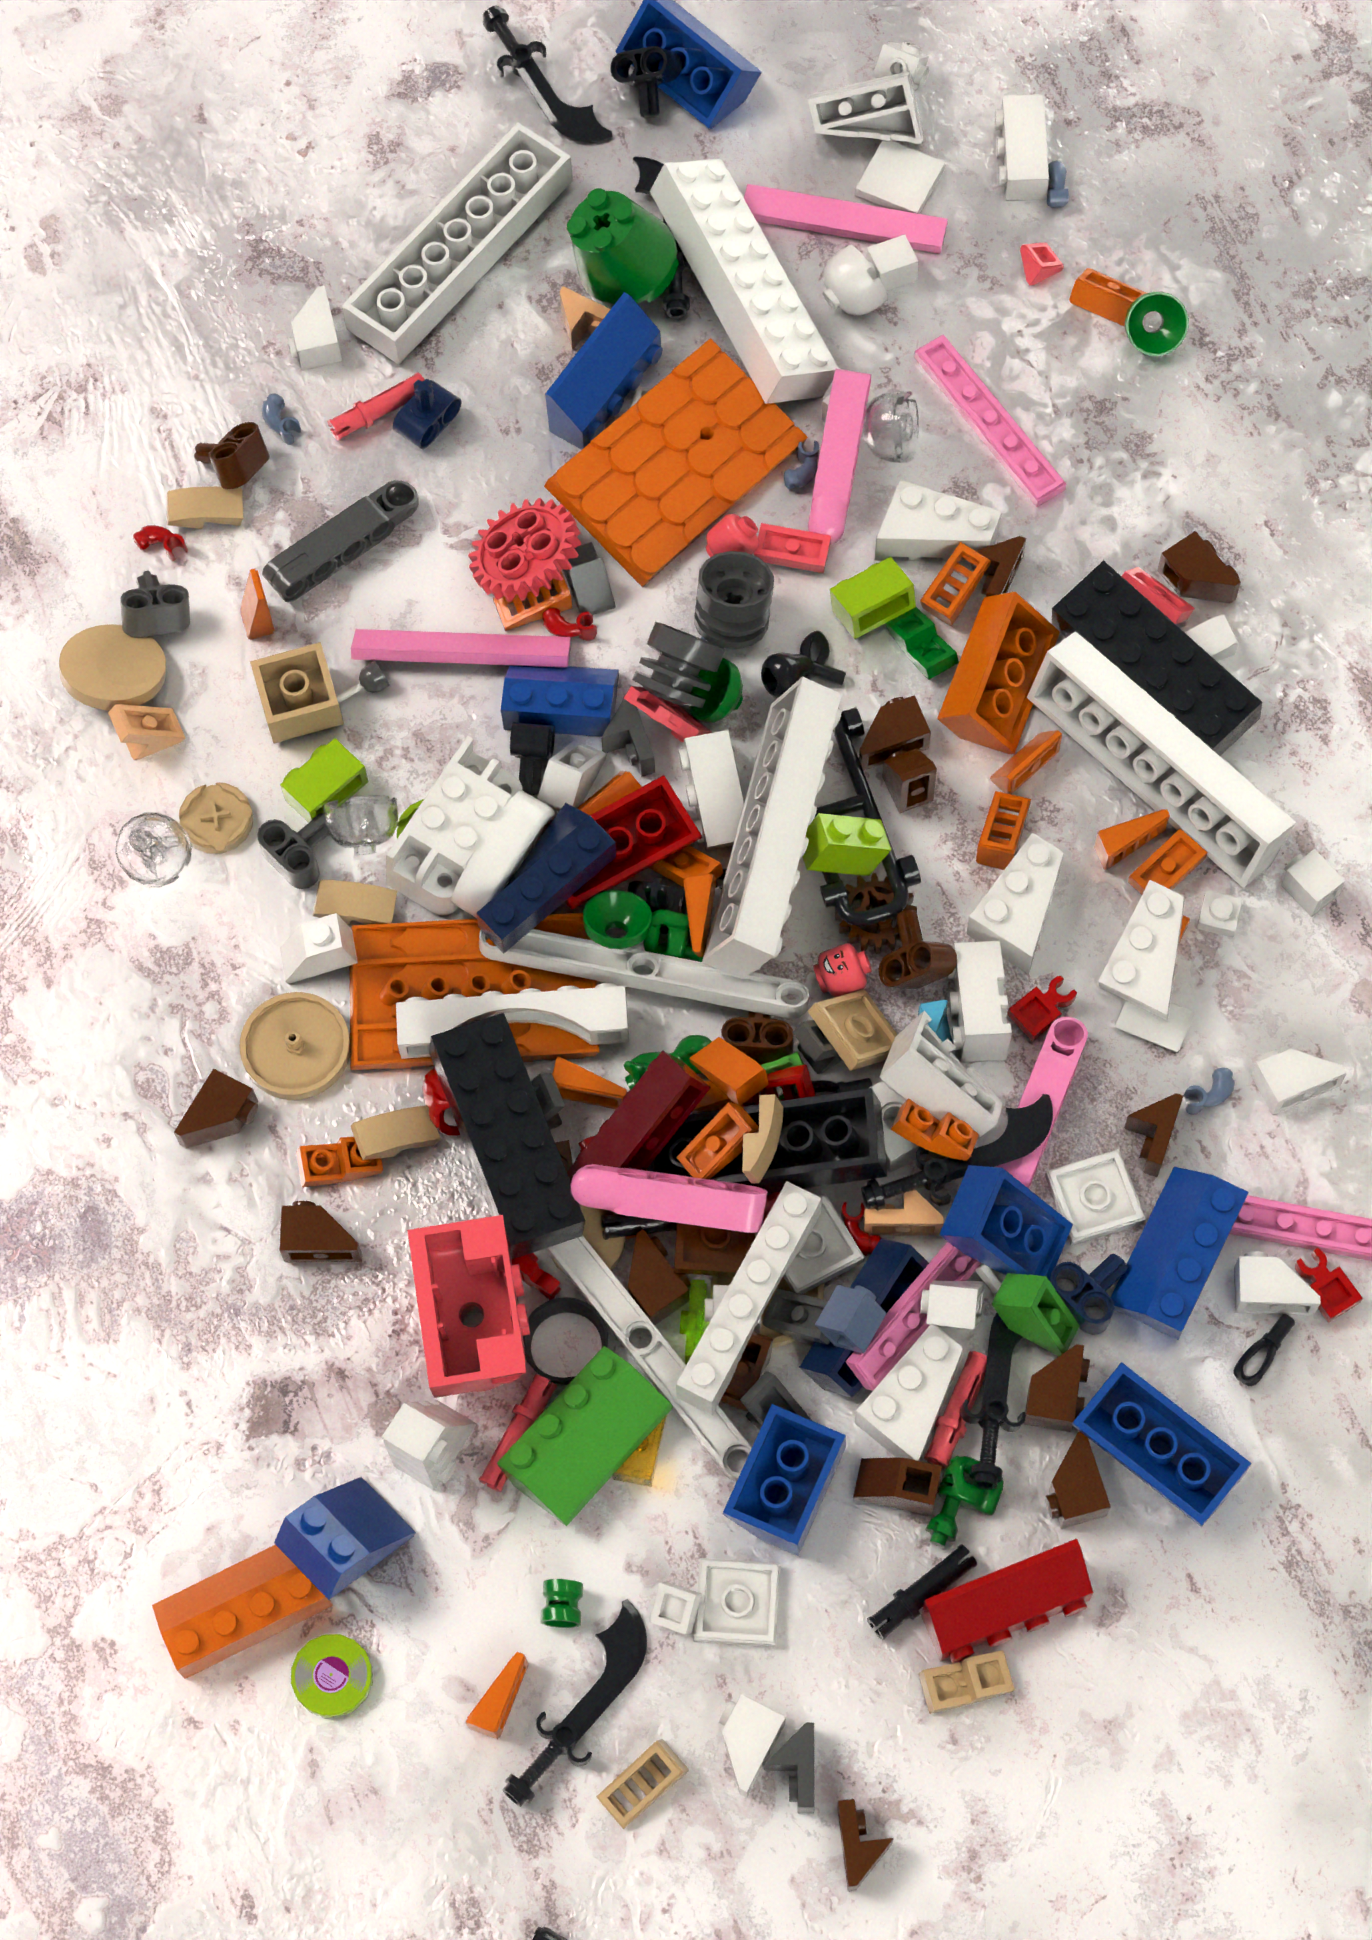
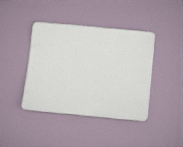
(1155, 1029)

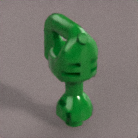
(678, 935)
(956, 1494)

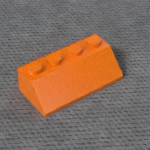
(996, 673)
(235, 1610)

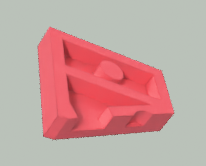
(665, 712)

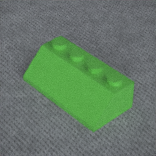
(584, 1435)

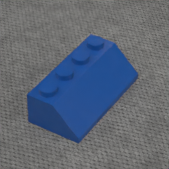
(712, 74)
(603, 373)
(1178, 1250)
(1162, 1444)

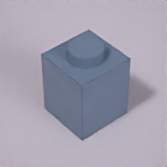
(851, 1318)

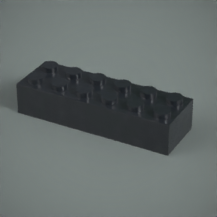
(1158, 657)
(506, 1135)
(820, 1143)

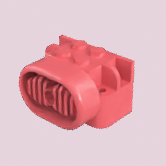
(461, 1272)

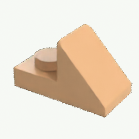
(580, 314)
(146, 728)
(914, 1218)

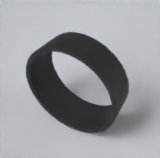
(557, 1306)

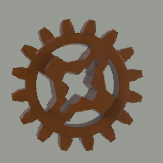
(872, 895)

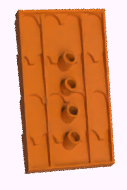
(675, 462)
(439, 961)

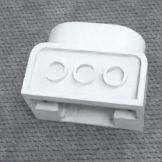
(466, 836)

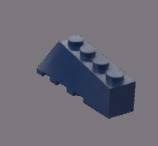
(556, 867)
(887, 1275)

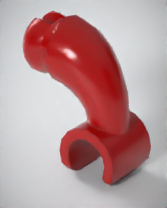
(156, 534)
(560, 627)
(863, 1240)

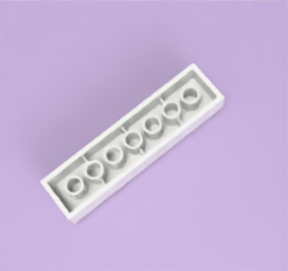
(457, 243)
(744, 280)
(1160, 758)
(773, 829)

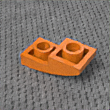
(944, 1137)
(334, 1163)

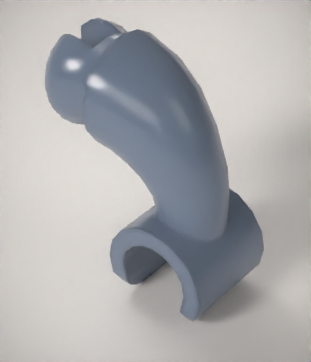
(1057, 195)
(271, 414)
(802, 475)
(1220, 1091)

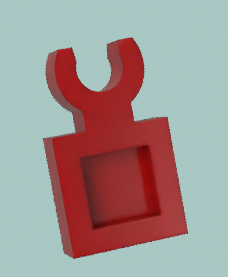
(1038, 1011)
(536, 1277)
(1333, 1287)

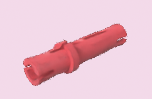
(366, 412)
(524, 1416)
(951, 1425)

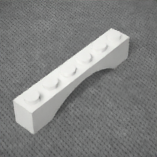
(590, 1013)
(739, 1311)

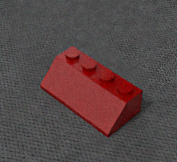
(646, 830)
(1008, 1601)

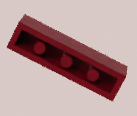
(645, 1117)

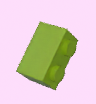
(872, 597)
(325, 777)
(845, 844)

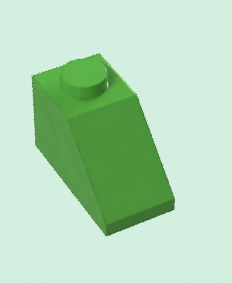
(1036, 1312)

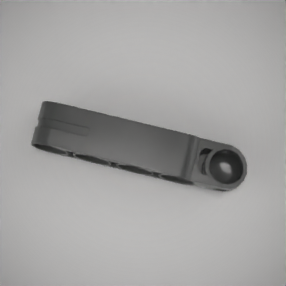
(340, 540)

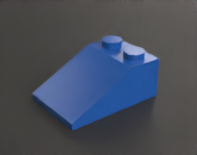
(1005, 1224)
(341, 1535)

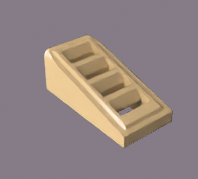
(645, 1760)

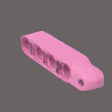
(839, 453)
(1050, 1076)
(670, 1197)

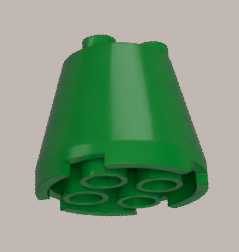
(621, 249)

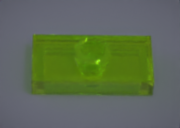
(692, 1321)

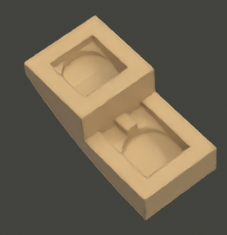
(198, 505)
(355, 902)
(392, 1131)
(761, 1146)
(966, 1682)

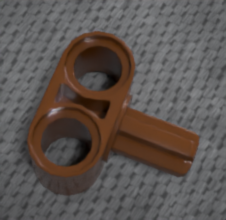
(236, 455)
(917, 960)
(757, 1036)

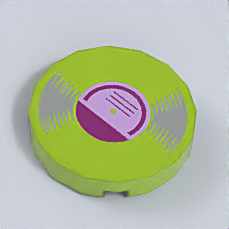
(331, 1675)

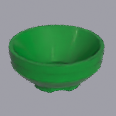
(1172, 329)
(724, 693)
(617, 910)

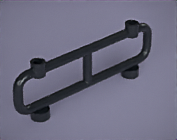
(900, 872)

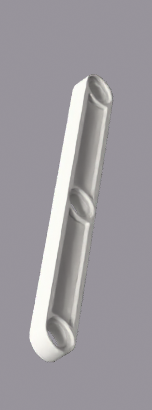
(669, 976)
(656, 1360)

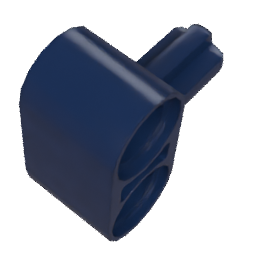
(426, 413)
(1090, 1290)

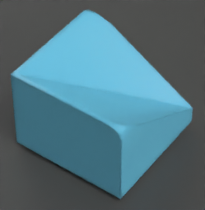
(939, 1023)

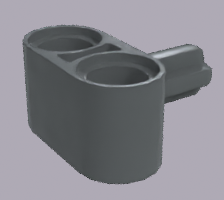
(154, 608)
(293, 850)

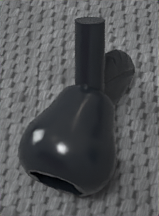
(785, 669)

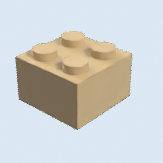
(297, 692)

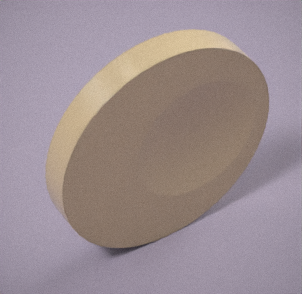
(111, 668)
(295, 1045)

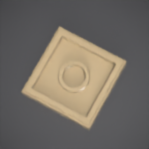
(854, 1028)

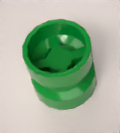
(561, 1603)

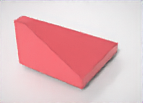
(1039, 262)

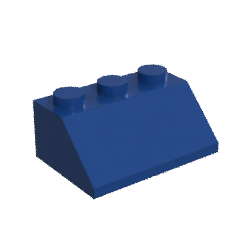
(568, 698)
(785, 1479)

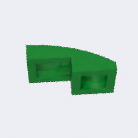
(921, 644)

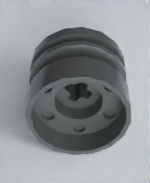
(733, 599)
(678, 665)

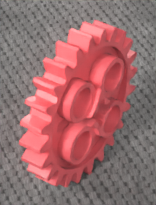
(524, 549)

